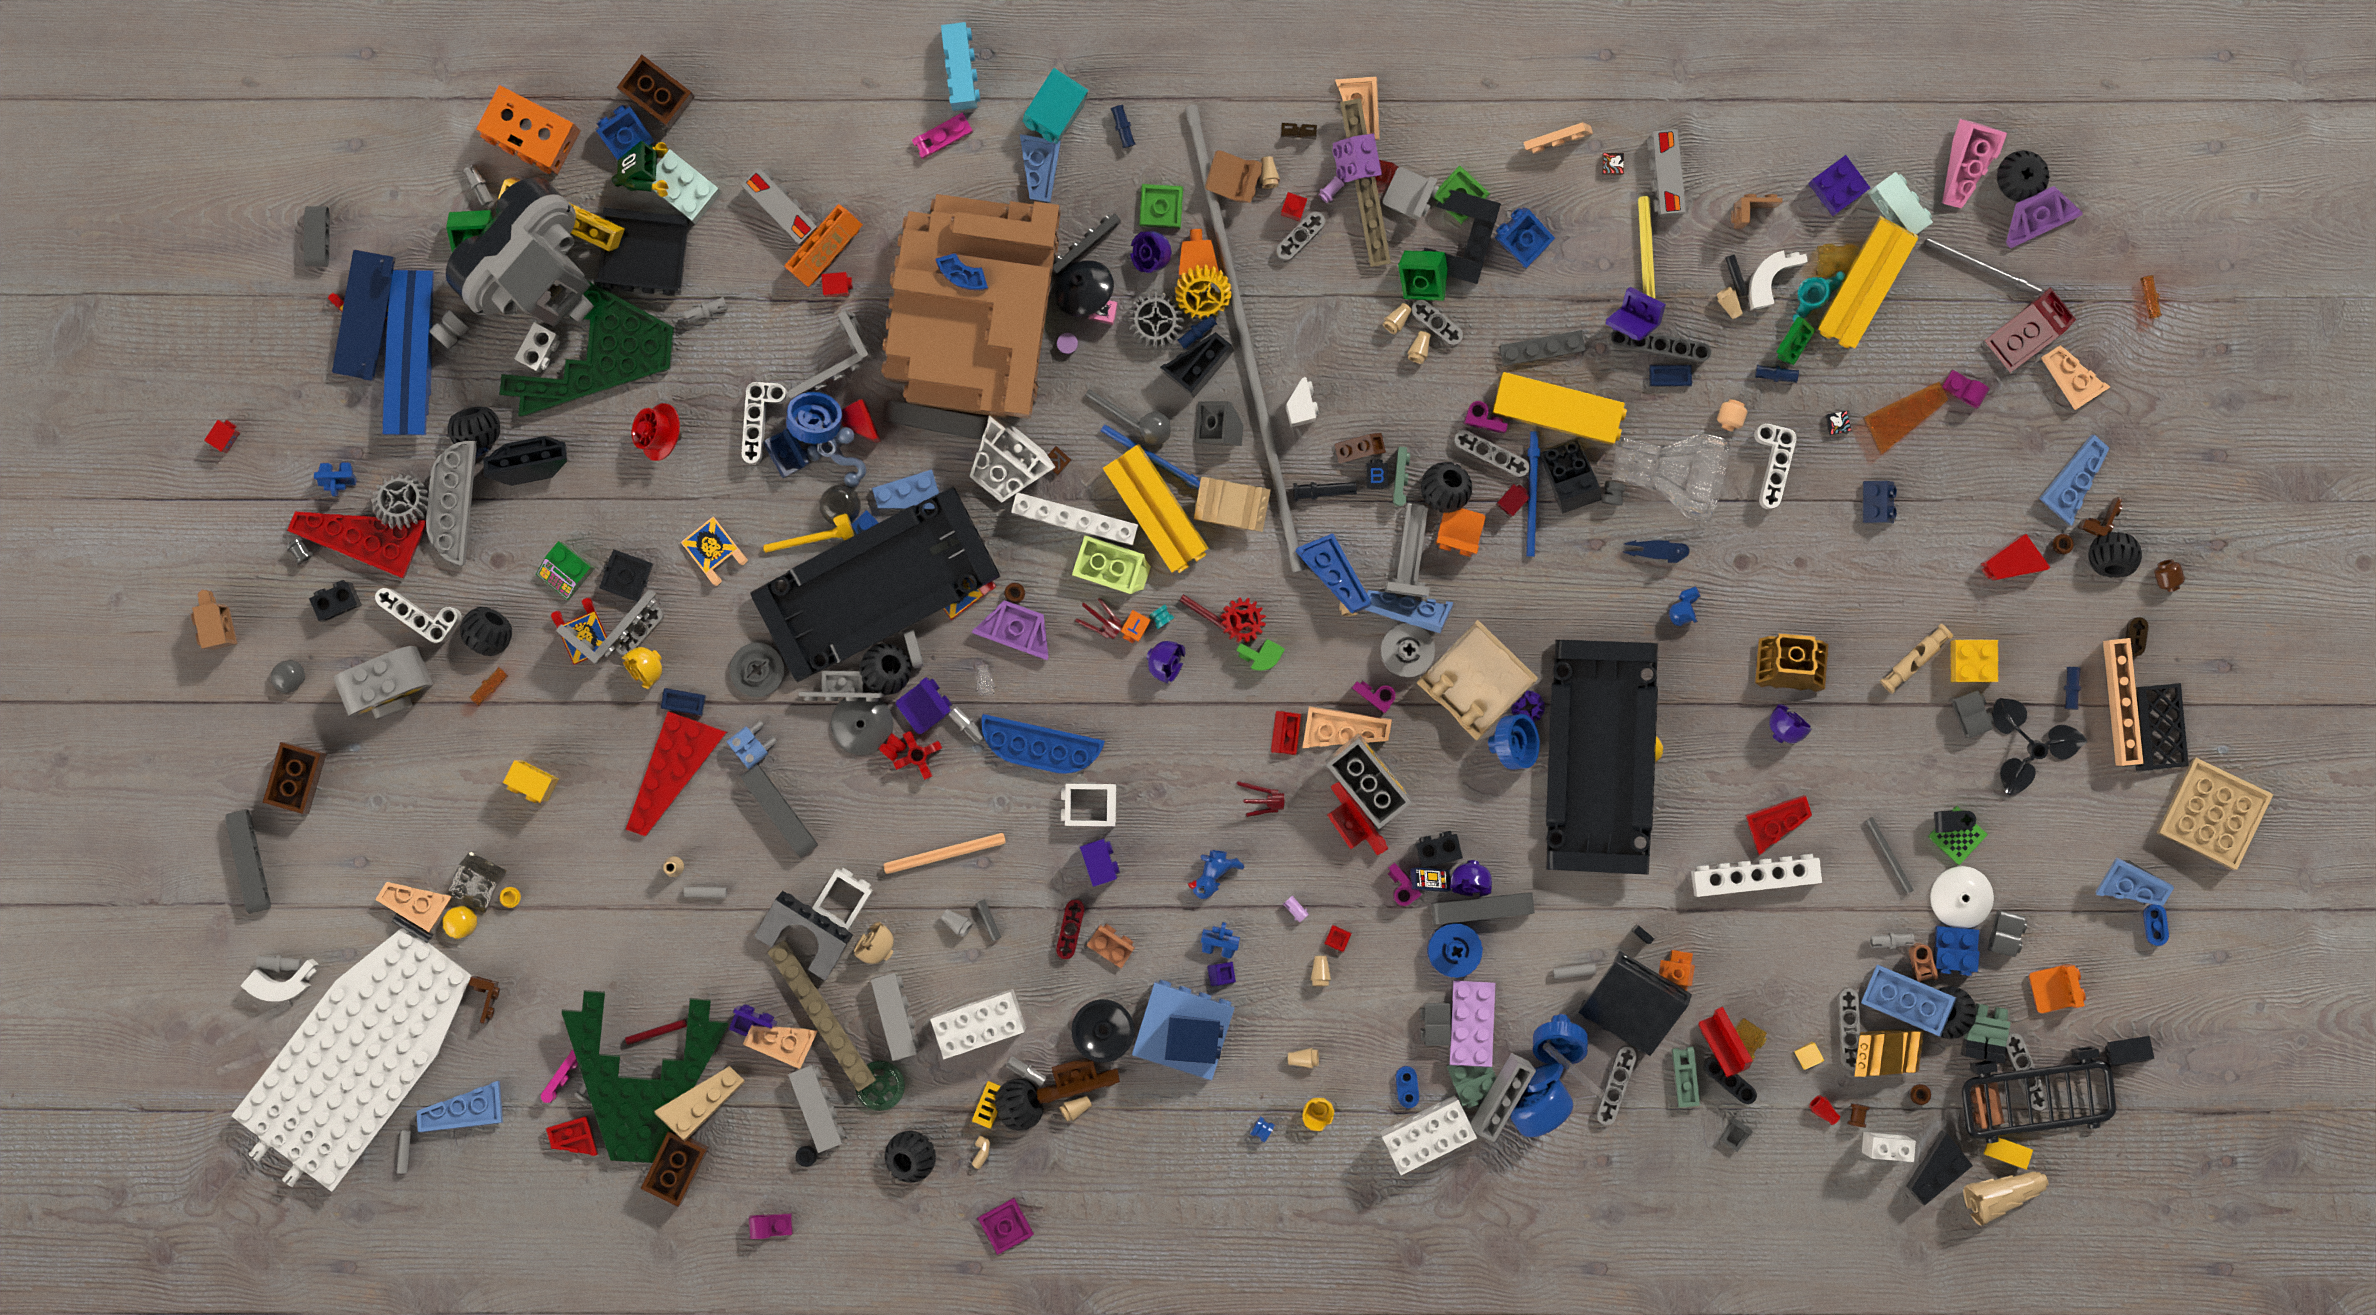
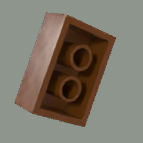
(655, 91)
(294, 778)
(674, 1168)

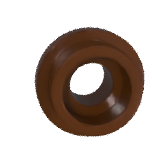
(2069, 544)
(1009, 588)
(1926, 1094)

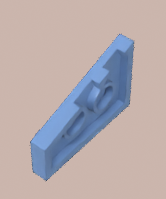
(1040, 166)
(907, 492)
(2133, 883)

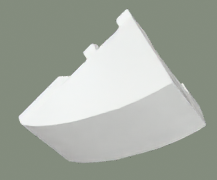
(1007, 460)

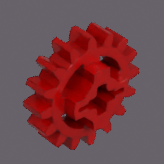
(1236, 615)

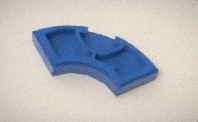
(960, 274)

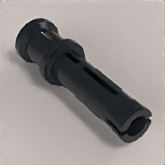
(1316, 490)

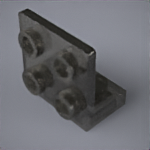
(476, 881)

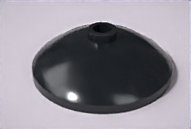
(1087, 295)
(1101, 1046)

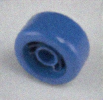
(1542, 1110)

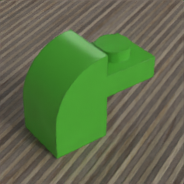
(1265, 659)

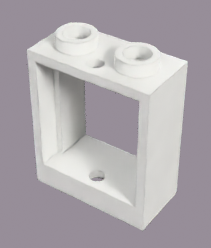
(1111, 805)
(862, 885)
(1887, 1145)

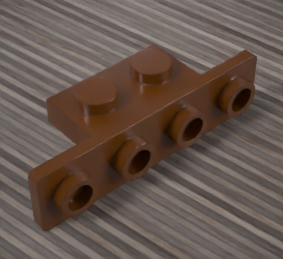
(1076, 1078)

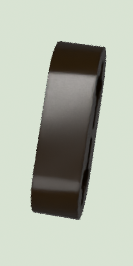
(2141, 636)

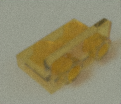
(1751, 1036)

